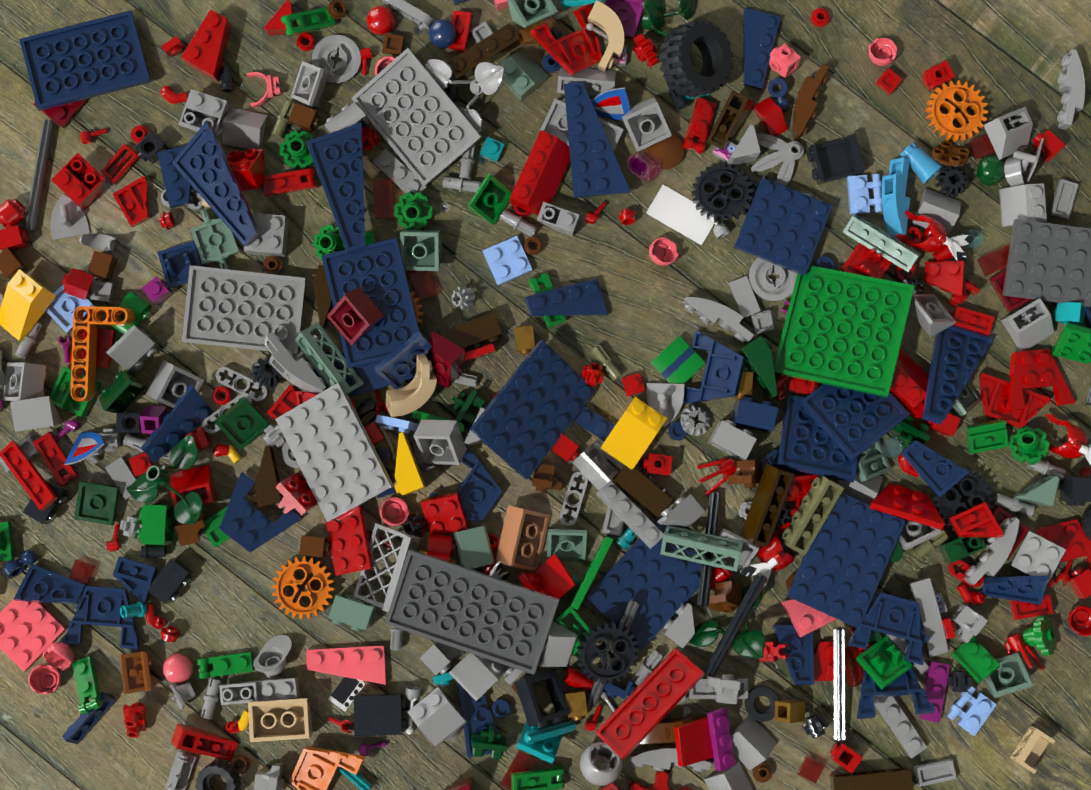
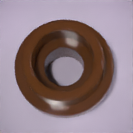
(340, 6)
(537, 241)
(277, 269)
(240, 757)
(766, 777)

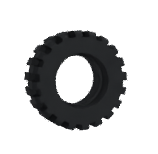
(714, 52)

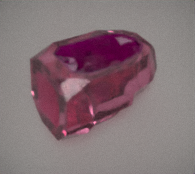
(643, 167)

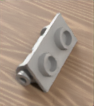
(180, 771)

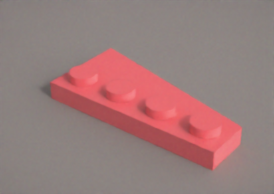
(805, 618)
(358, 662)

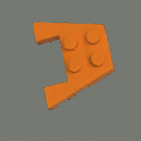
(318, 766)

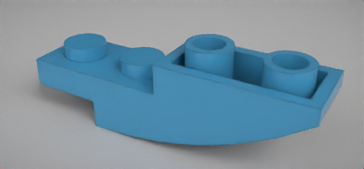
(893, 197)

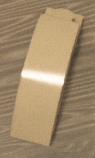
(608, 21)
(416, 393)

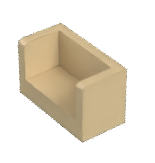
(1031, 748)

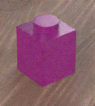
(157, 290)
(152, 418)

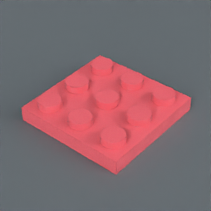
(27, 631)

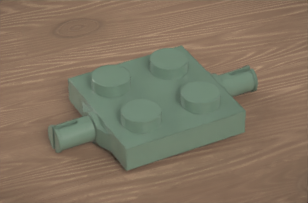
(214, 241)

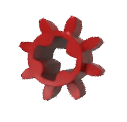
(369, 138)
(592, 374)

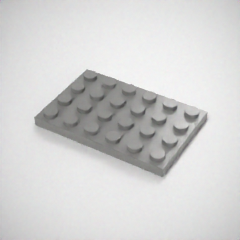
(416, 117)
(242, 308)
(334, 452)

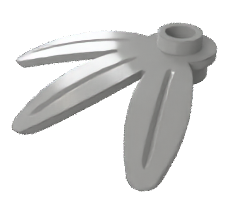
(783, 154)

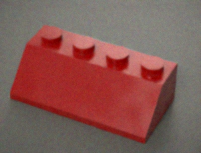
(541, 173)
(909, 382)

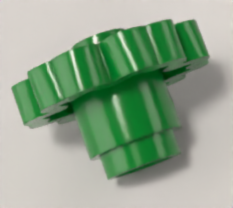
(289, 149)
(410, 220)
(328, 241)
(1029, 445)
(1041, 635)

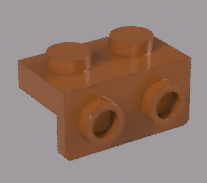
(136, 672)

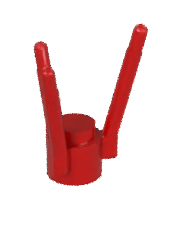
(726, 467)
(1017, 643)

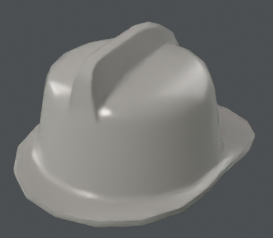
(273, 656)

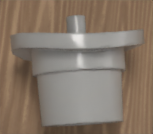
(182, 694)

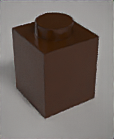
(304, 117)
(10, 263)
(102, 266)
(314, 546)

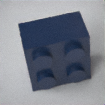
(754, 415)

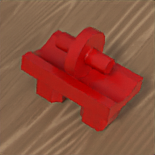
(135, 719)

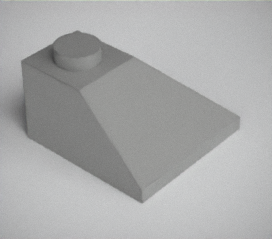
(646, 124)

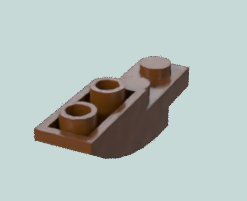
(804, 105)
(665, 732)

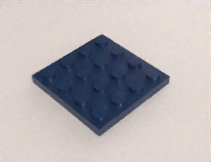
(783, 226)
(853, 417)
(809, 448)

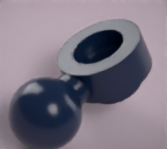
(782, 102)
(16, 567)

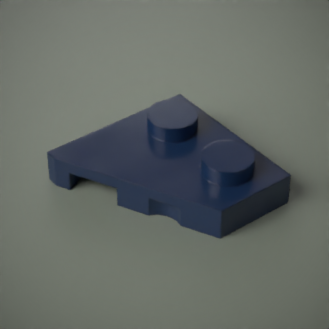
(135, 576)

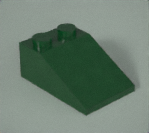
(760, 362)
(121, 392)

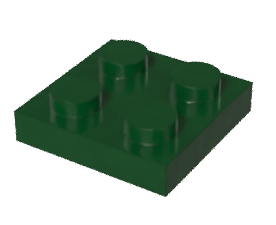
(242, 423)
(96, 503)

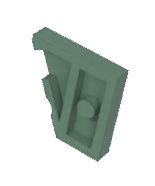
(872, 462)

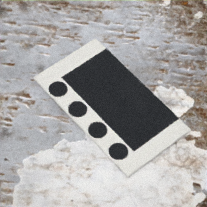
(345, 692)

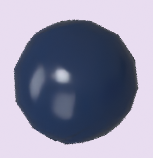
(442, 33)

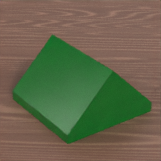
(490, 199)

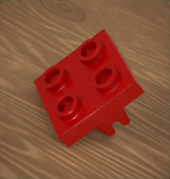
(866, 262)
(296, 494)

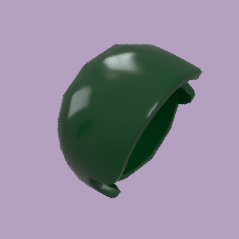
(990, 170)

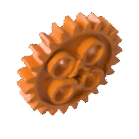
(944, 122)
(317, 597)

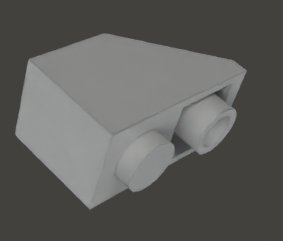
(558, 219)
(683, 514)
(682, 626)

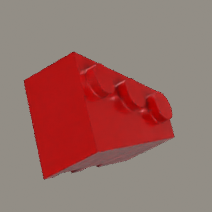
(208, 45)

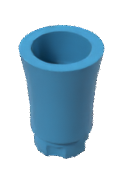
(921, 163)

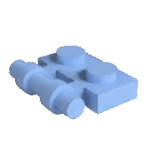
(859, 196)
(975, 714)

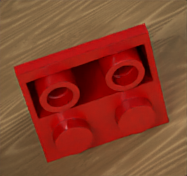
(248, 168)
(79, 181)
(194, 480)

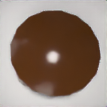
(667, 152)
(950, 154)

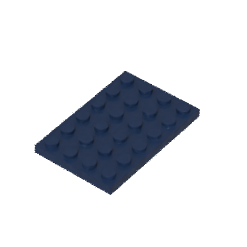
(84, 60)
(382, 277)
(532, 409)
(846, 560)
(653, 580)

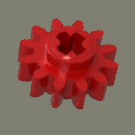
(645, 50)

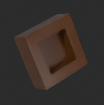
(393, 44)

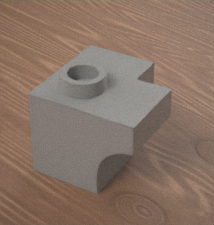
(967, 622)
(725, 688)
(270, 779)

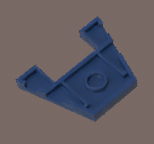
(721, 373)
(478, 490)
(247, 524)
(102, 608)
(892, 617)
(904, 685)

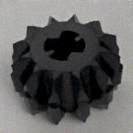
(957, 187)
(265, 374)

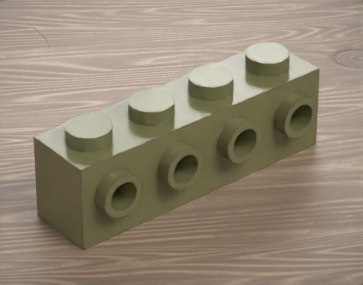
(811, 514)

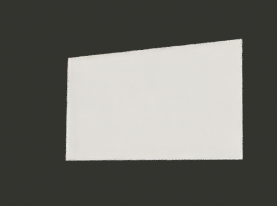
(680, 214)

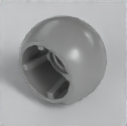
(603, 756)

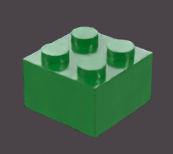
(157, 524)

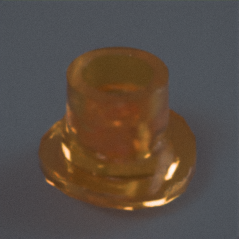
(526, 37)

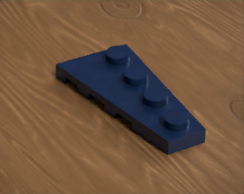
(759, 39)
(183, 419)

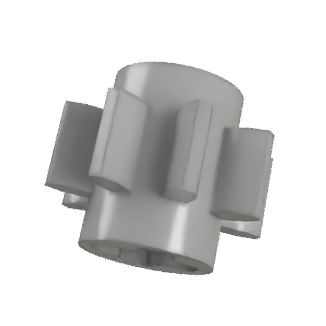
(463, 297)
(274, 436)
(110, 439)
(131, 526)

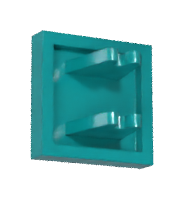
(543, 749)

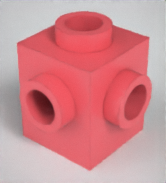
(784, 60)

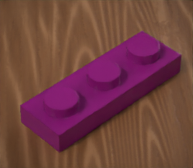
(935, 689)
(721, 739)

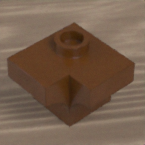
(747, 473)
(545, 479)
(189, 533)
(726, 597)

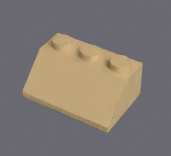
(279, 720)

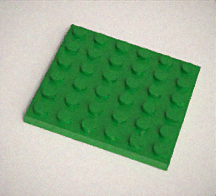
(844, 330)

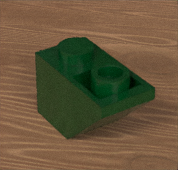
(960, 547)

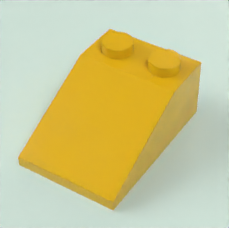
(23, 304)
(633, 433)
(407, 470)

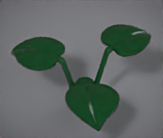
(656, 14)
(146, 486)
(746, 643)

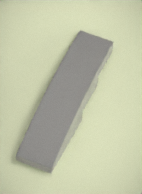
(929, 616)

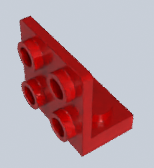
(550, 578)

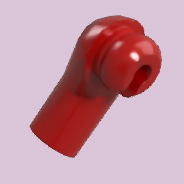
(172, 97)
(780, 381)
(905, 466)
(970, 597)
(153, 619)

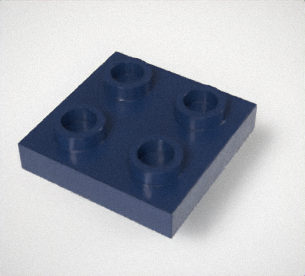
(177, 261)

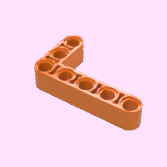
(90, 345)

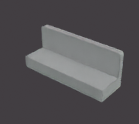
(594, 80)

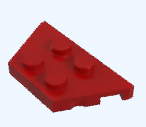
(995, 398)
(908, 505)

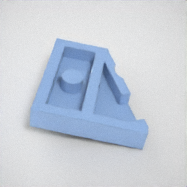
(390, 423)

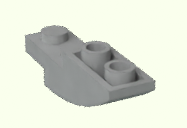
(1073, 85)
(712, 311)
(297, 372)
(999, 551)
(259, 690)
(661, 758)

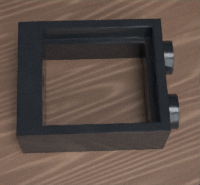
(529, 701)

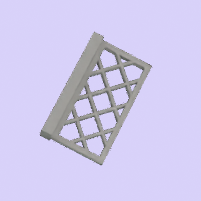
(408, 542)

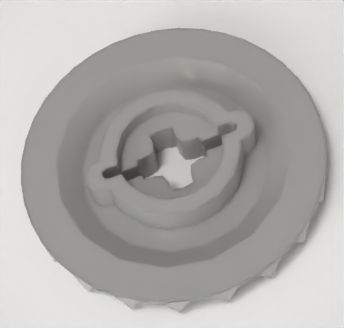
(348, 53)
(765, 287)

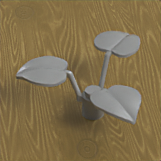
(487, 81)

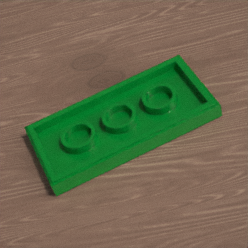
(591, 572)

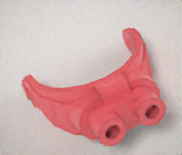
(272, 88)

